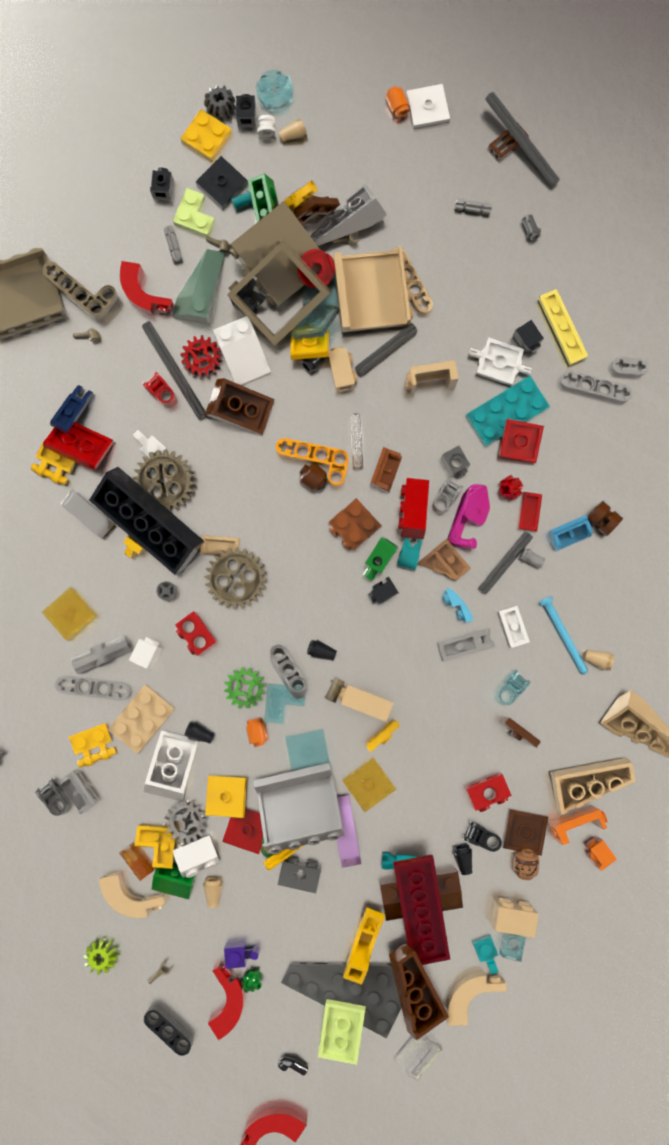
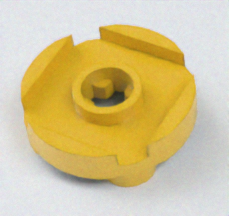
(302, 193)

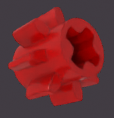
(511, 487)

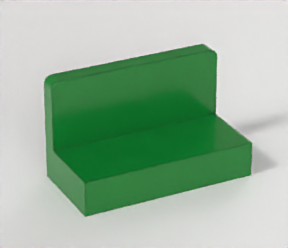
(171, 882)

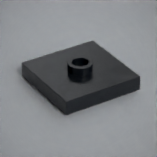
(221, 182)

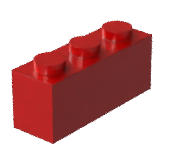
(414, 508)

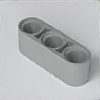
(87, 514)
(292, 679)

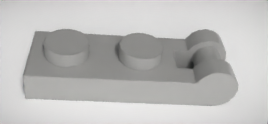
(465, 644)

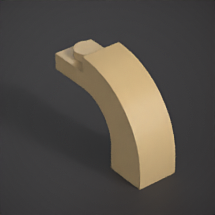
(123, 902)
(465, 991)

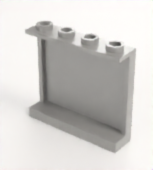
(299, 808)

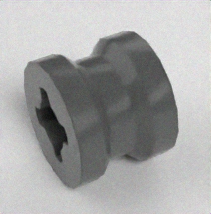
(164, 589)

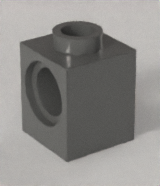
(455, 453)

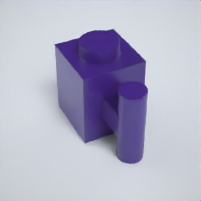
(237, 954)

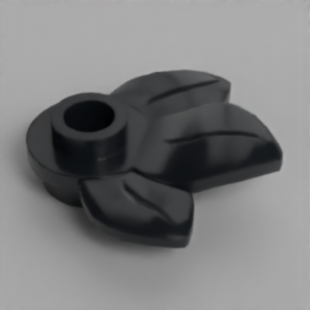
(250, 297)

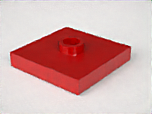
(521, 441)
(245, 832)

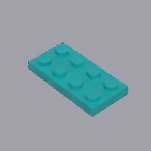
(516, 403)

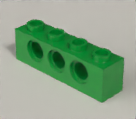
(262, 195)

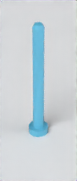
(564, 634)

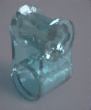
(514, 685)

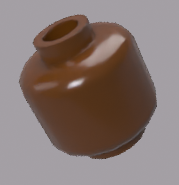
(313, 477)

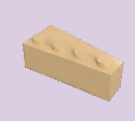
(585, 783)

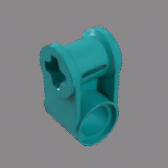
(409, 554)

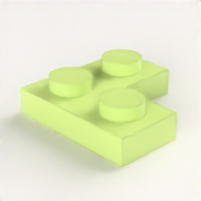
(189, 215)

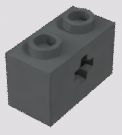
(307, 882)

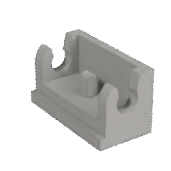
(78, 791)

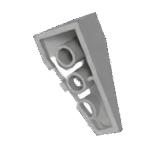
(358, 214)

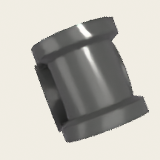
(52, 796)

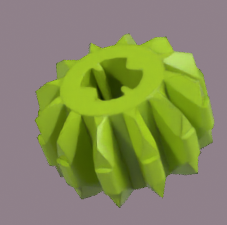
(95, 961)

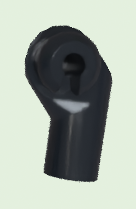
(294, 1064)

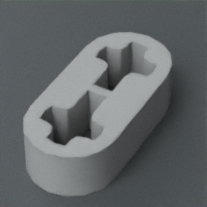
(629, 362)

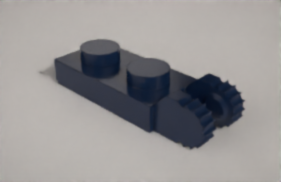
(70, 410)

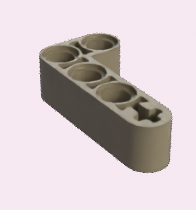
(77, 288)

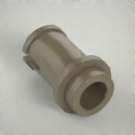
(334, 689)

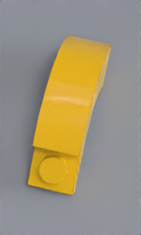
(362, 946)

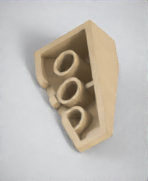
(638, 721)

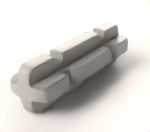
(473, 206)
(172, 244)

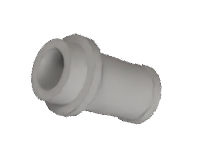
(532, 558)

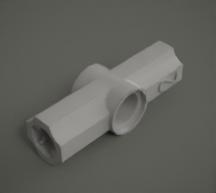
(101, 654)

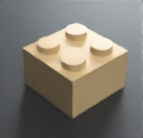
(514, 917)

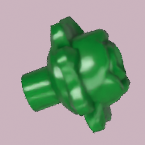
(251, 981)

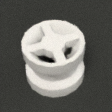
(266, 126)

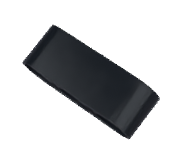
(171, 1040)

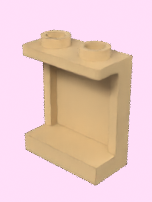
(432, 372)

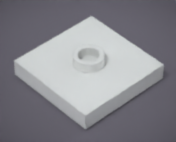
(428, 106)

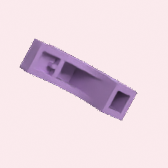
(348, 844)

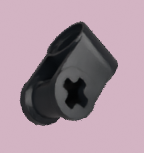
(481, 836)

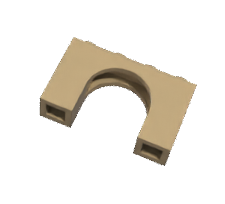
(365, 702)

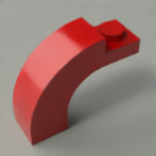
(130, 281)
(229, 1015)
(274, 1119)

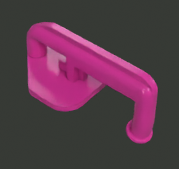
(474, 507)

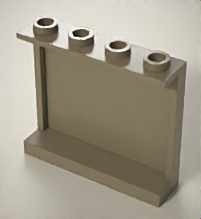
(279, 275)
(26, 294)

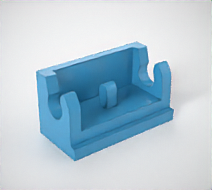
(571, 533)

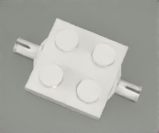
(500, 361)

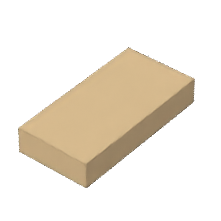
(214, 544)

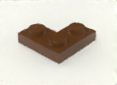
(315, 205)

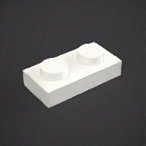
(513, 627)

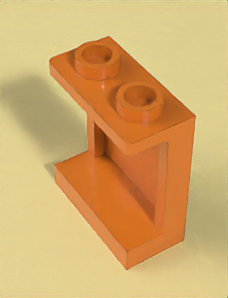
(562, 824)

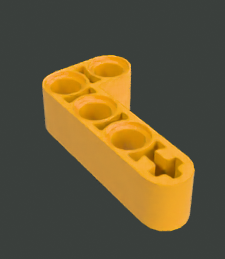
(313, 450)

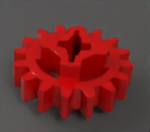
(203, 361)

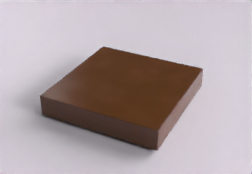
(525, 831)

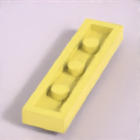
(563, 327)

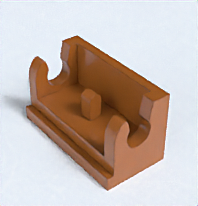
(386, 469)

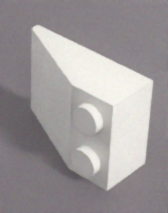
(242, 351)
(171, 766)

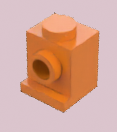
(600, 853)

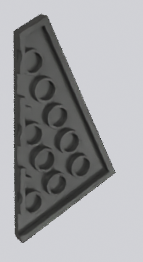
(327, 982)

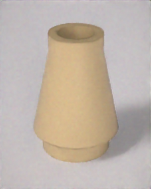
(292, 131)
(600, 659)
(212, 890)

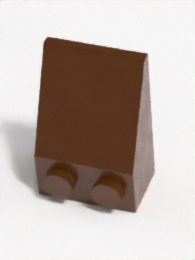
(239, 406)

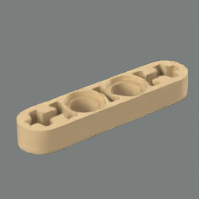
(415, 280)

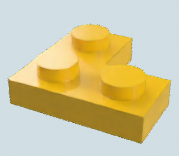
(163, 846)

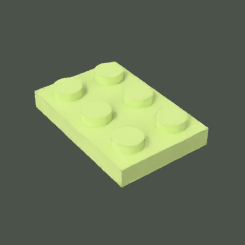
(341, 1031)

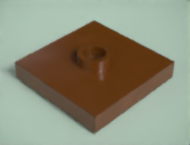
(519, 732)

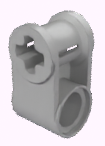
(448, 494)

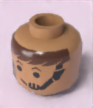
(526, 864)

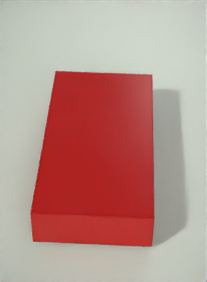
(529, 512)

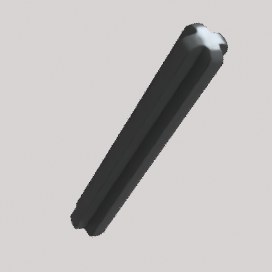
(386, 349)
(505, 563)

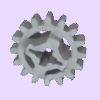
(177, 826)

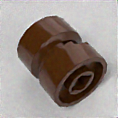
(599, 513)

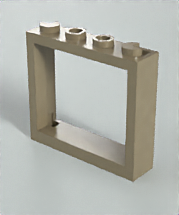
(275, 248)

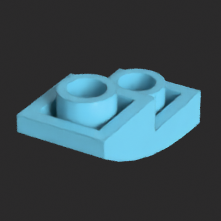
(454, 600)

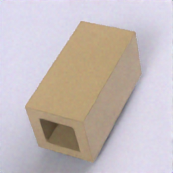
(341, 369)

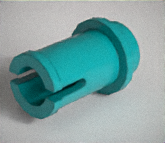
(242, 200)

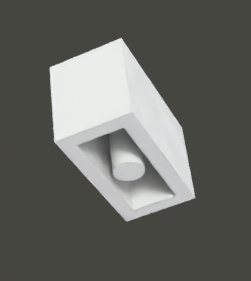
(146, 653)
(196, 857)

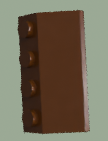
(449, 892)

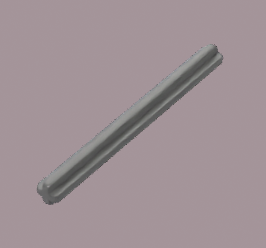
(522, 139)
(174, 369)

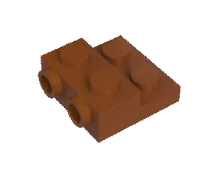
(354, 525)

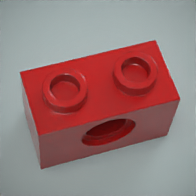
(476, 792)

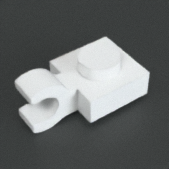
(149, 445)

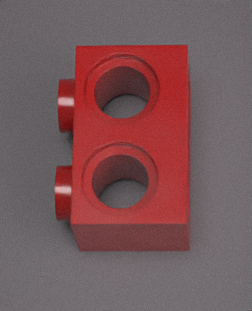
(200, 630)

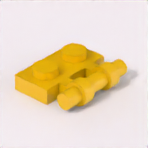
(54, 459)
(89, 739)

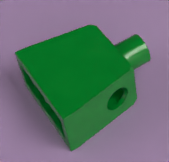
(385, 550)

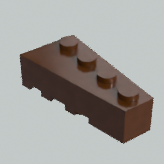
(417, 996)

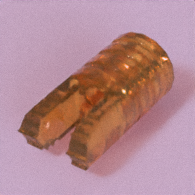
(140, 866)

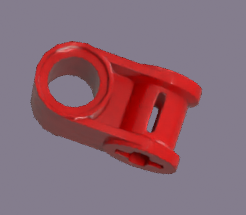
(159, 388)

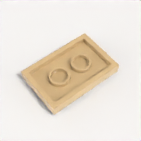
(141, 719)

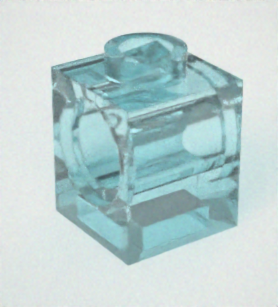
(512, 953)

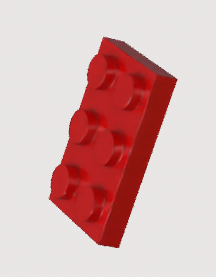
(79, 445)

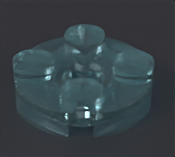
(280, 81)

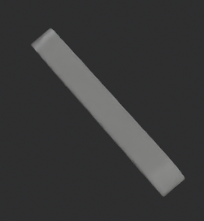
(595, 387)
(93, 687)

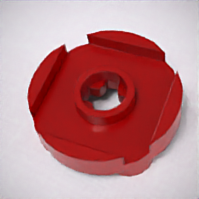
(321, 259)

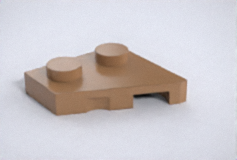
(446, 561)

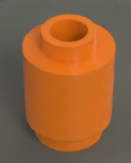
(397, 101)
(256, 732)

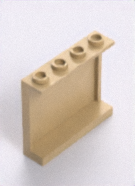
(372, 290)

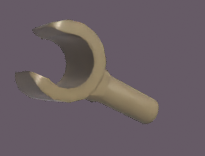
(347, 239)
(223, 244)
(91, 333)
(159, 973)

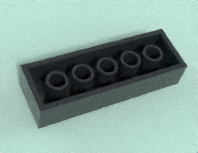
(146, 520)

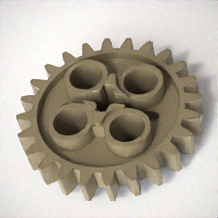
(180, 477)
(221, 568)

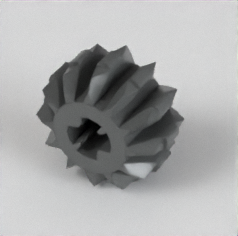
(219, 101)

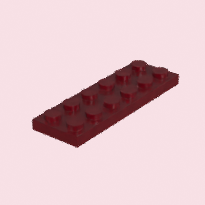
(422, 908)

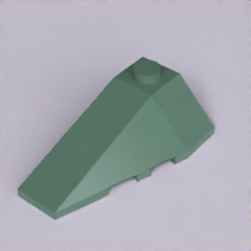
(199, 292)

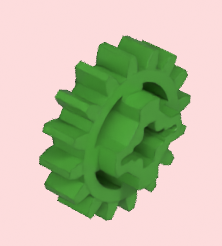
(252, 683)

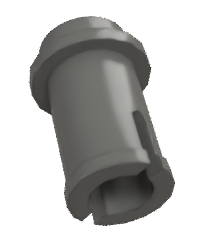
(531, 228)

